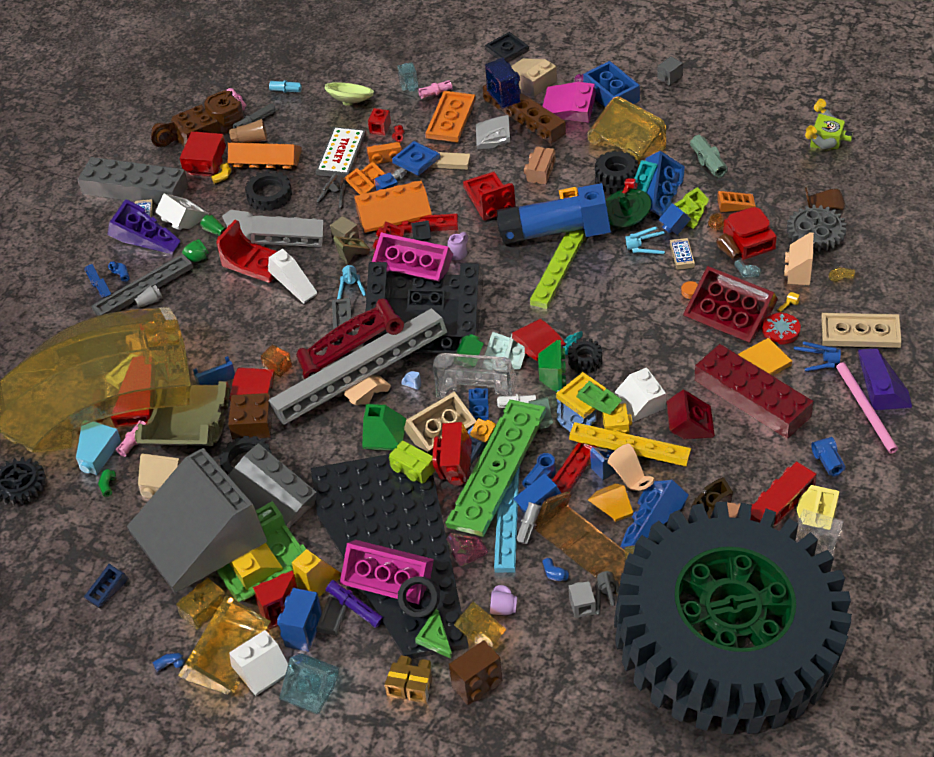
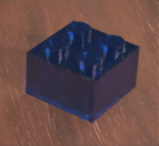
(502, 82)

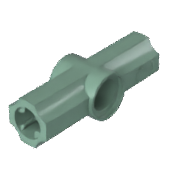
(708, 156)

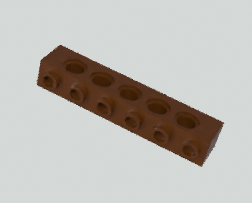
(532, 116)

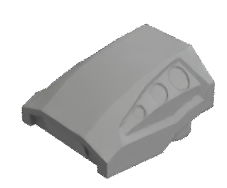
(493, 132)

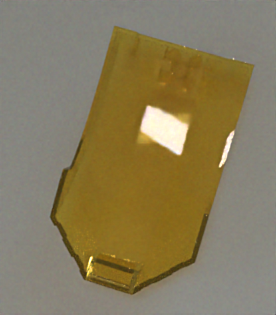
(92, 373)

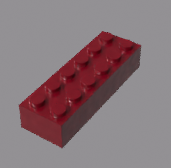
(753, 391)

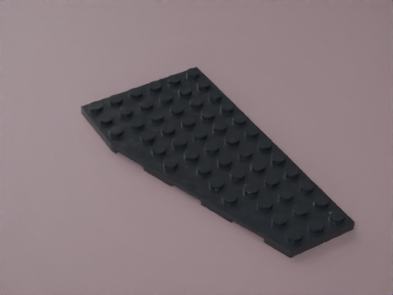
(387, 509)

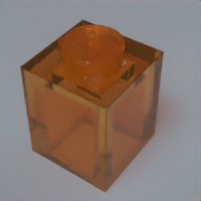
(276, 359)

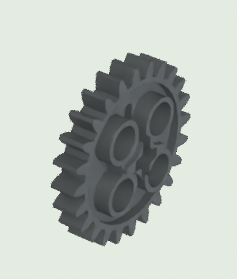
(825, 224)

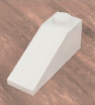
(289, 273)

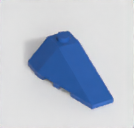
(665, 181)

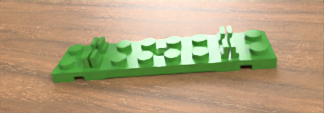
(487, 483)

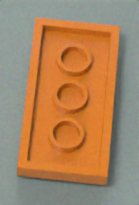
(450, 116)

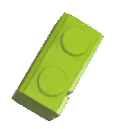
(412, 462)

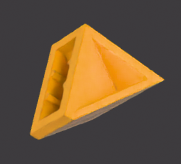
(613, 501)

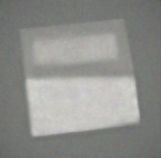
(823, 527)

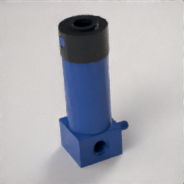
(557, 216)

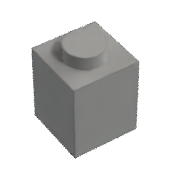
(582, 599)

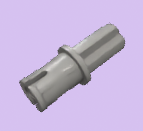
(528, 523)

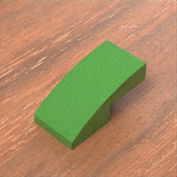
(601, 400)

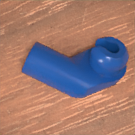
(119, 269)
(167, 659)

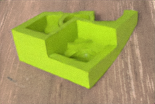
(693, 205)

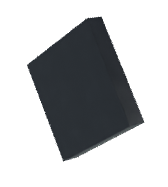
(507, 46)

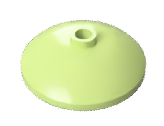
(348, 92)

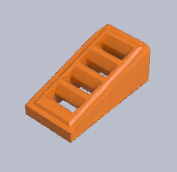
(730, 201)

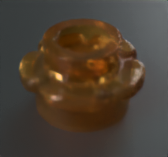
(716, 221)

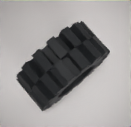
(585, 347)

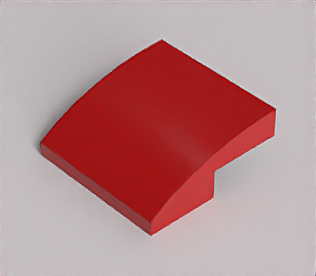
(536, 337)
(252, 381)

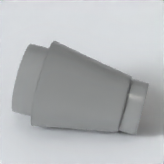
(149, 296)

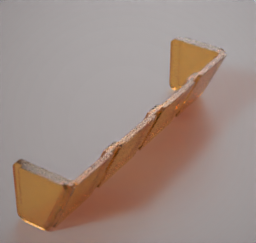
(579, 538)

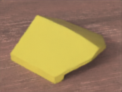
(819, 500)

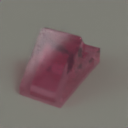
(466, 548)

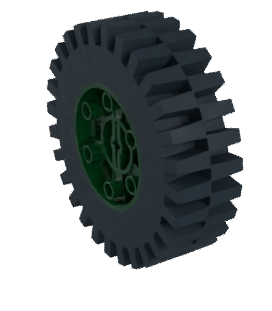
(740, 577)

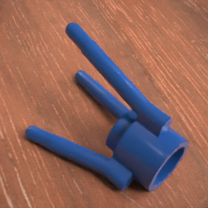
(830, 355)

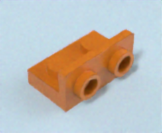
(383, 153)

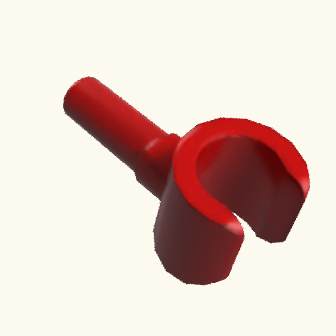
(629, 184)

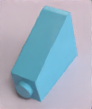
(96, 446)

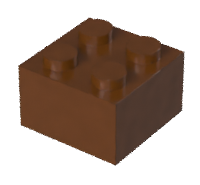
(250, 416)
(476, 672)

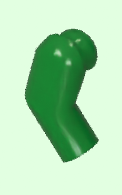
(103, 483)

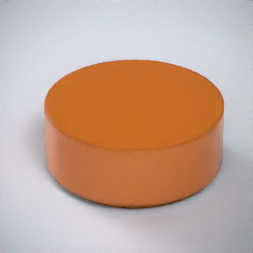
(688, 289)

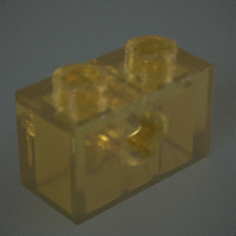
(201, 603)
(479, 625)

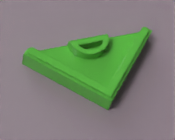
(434, 636)

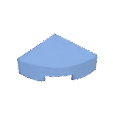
(412, 380)

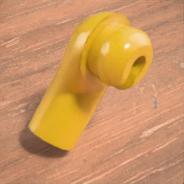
(223, 175)

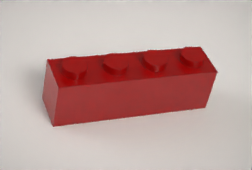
(784, 492)

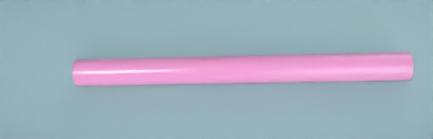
(867, 408)

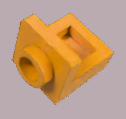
(482, 430)

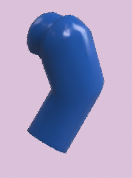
(553, 572)

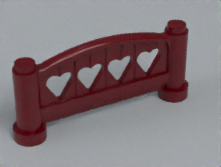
(385, 319)

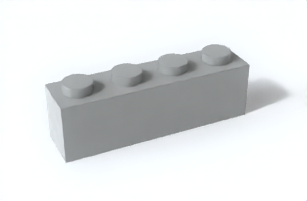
(287, 231)

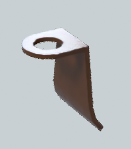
(830, 198)

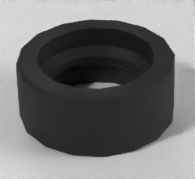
(435, 596)

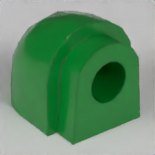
(195, 251)

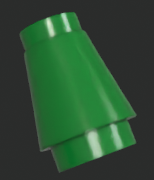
(212, 225)

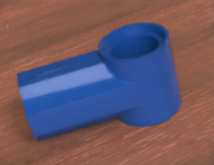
(827, 452)
(545, 464)

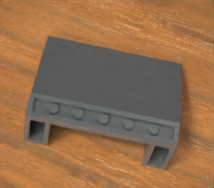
(196, 522)

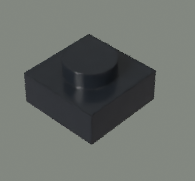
(421, 230)

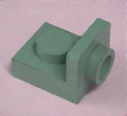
(548, 417)

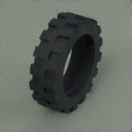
(268, 202)
(238, 447)

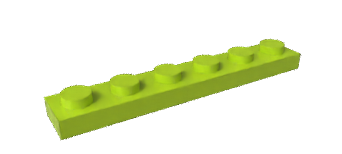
(557, 269)

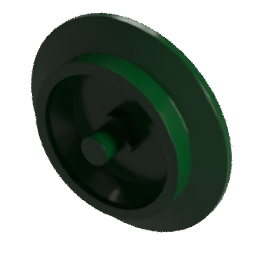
(628, 208)

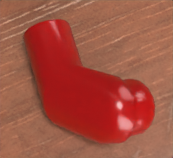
(398, 134)

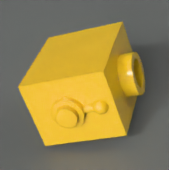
(618, 419)

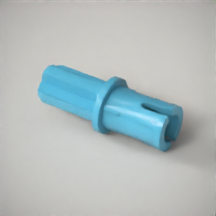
(285, 86)

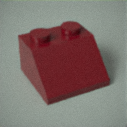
(690, 416)

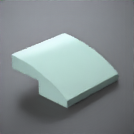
(506, 347)

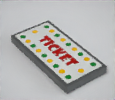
(341, 151)

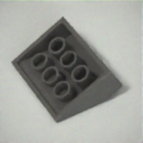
(267, 480)

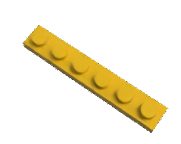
(642, 446)

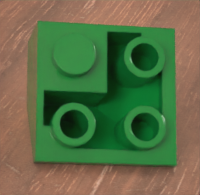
(552, 367)
(382, 428)

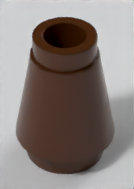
(728, 246)

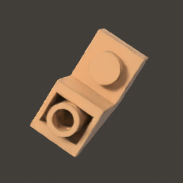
(363, 391)

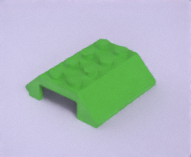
(280, 542)

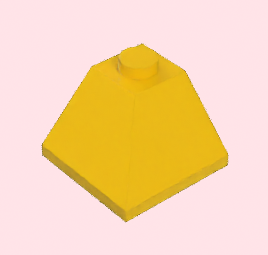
(256, 566)

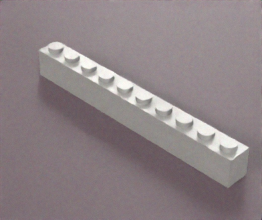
(357, 366)

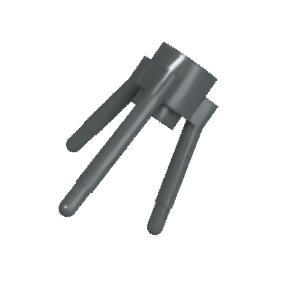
(334, 184)
(607, 585)

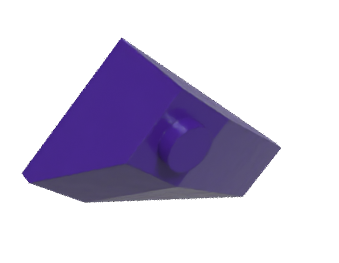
(137, 228)
(882, 383)

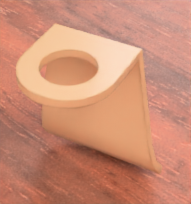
(628, 467)

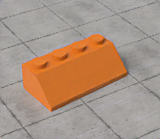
(263, 154)
(392, 205)

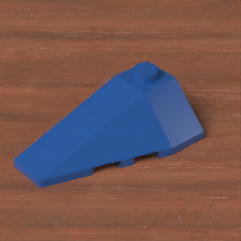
(655, 505)

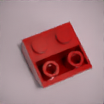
(272, 596)

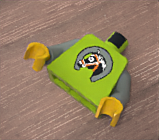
(827, 129)

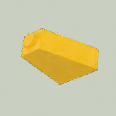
(313, 573)

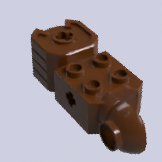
(217, 117)

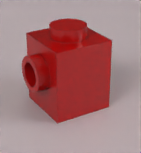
(379, 121)

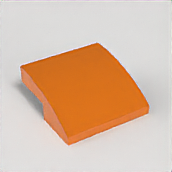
(364, 180)

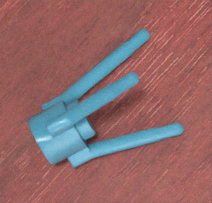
(634, 241)
(350, 276)

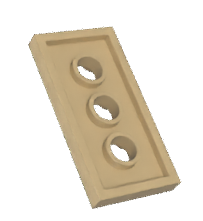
(868, 338)

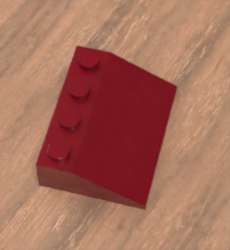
(730, 304)

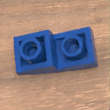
(479, 403)

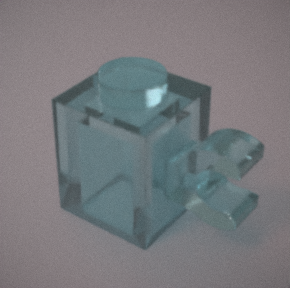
(407, 76)

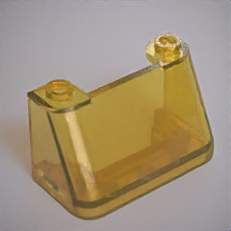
(629, 129)
(210, 659)

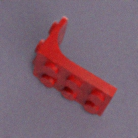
(489, 194)
(243, 256)

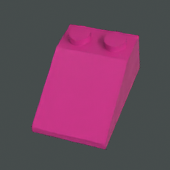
(571, 101)

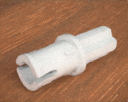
(503, 400)

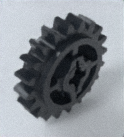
(21, 480)

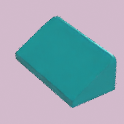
(645, 174)

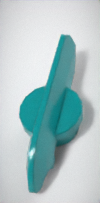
(570, 339)

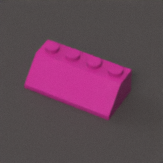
(413, 256)
(384, 570)

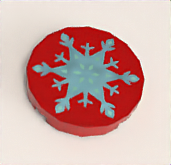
(781, 328)

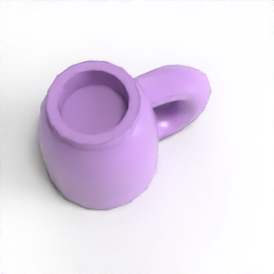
(457, 245)
(502, 601)

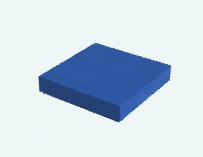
(416, 158)

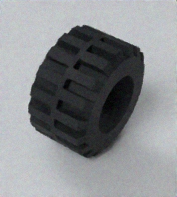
(614, 169)

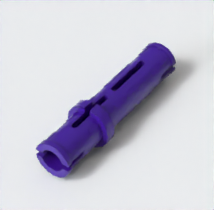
(347, 598)

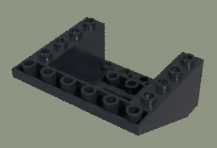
(453, 298)

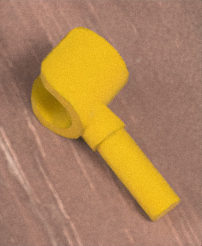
(792, 298)

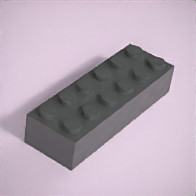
(131, 180)

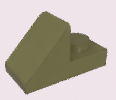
(349, 246)

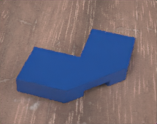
(96, 281)

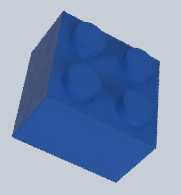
(300, 619)

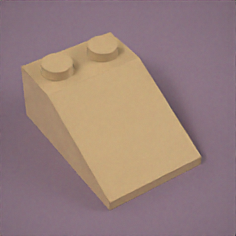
(535, 75)

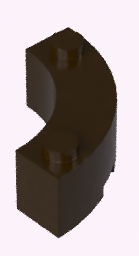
(714, 492)

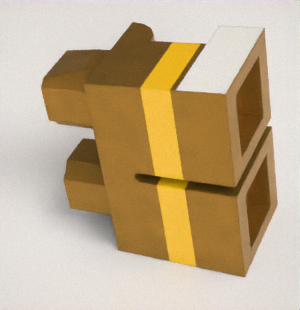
(409, 680)

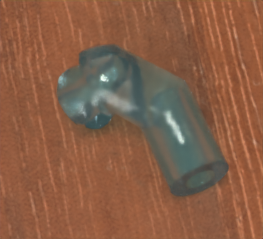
(747, 270)

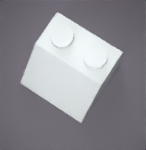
(180, 212)
(641, 394)
(259, 662)

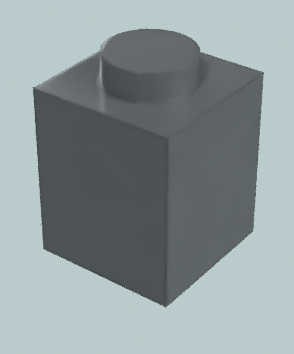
(670, 70)

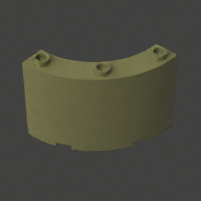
(190, 424)

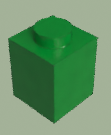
(470, 345)

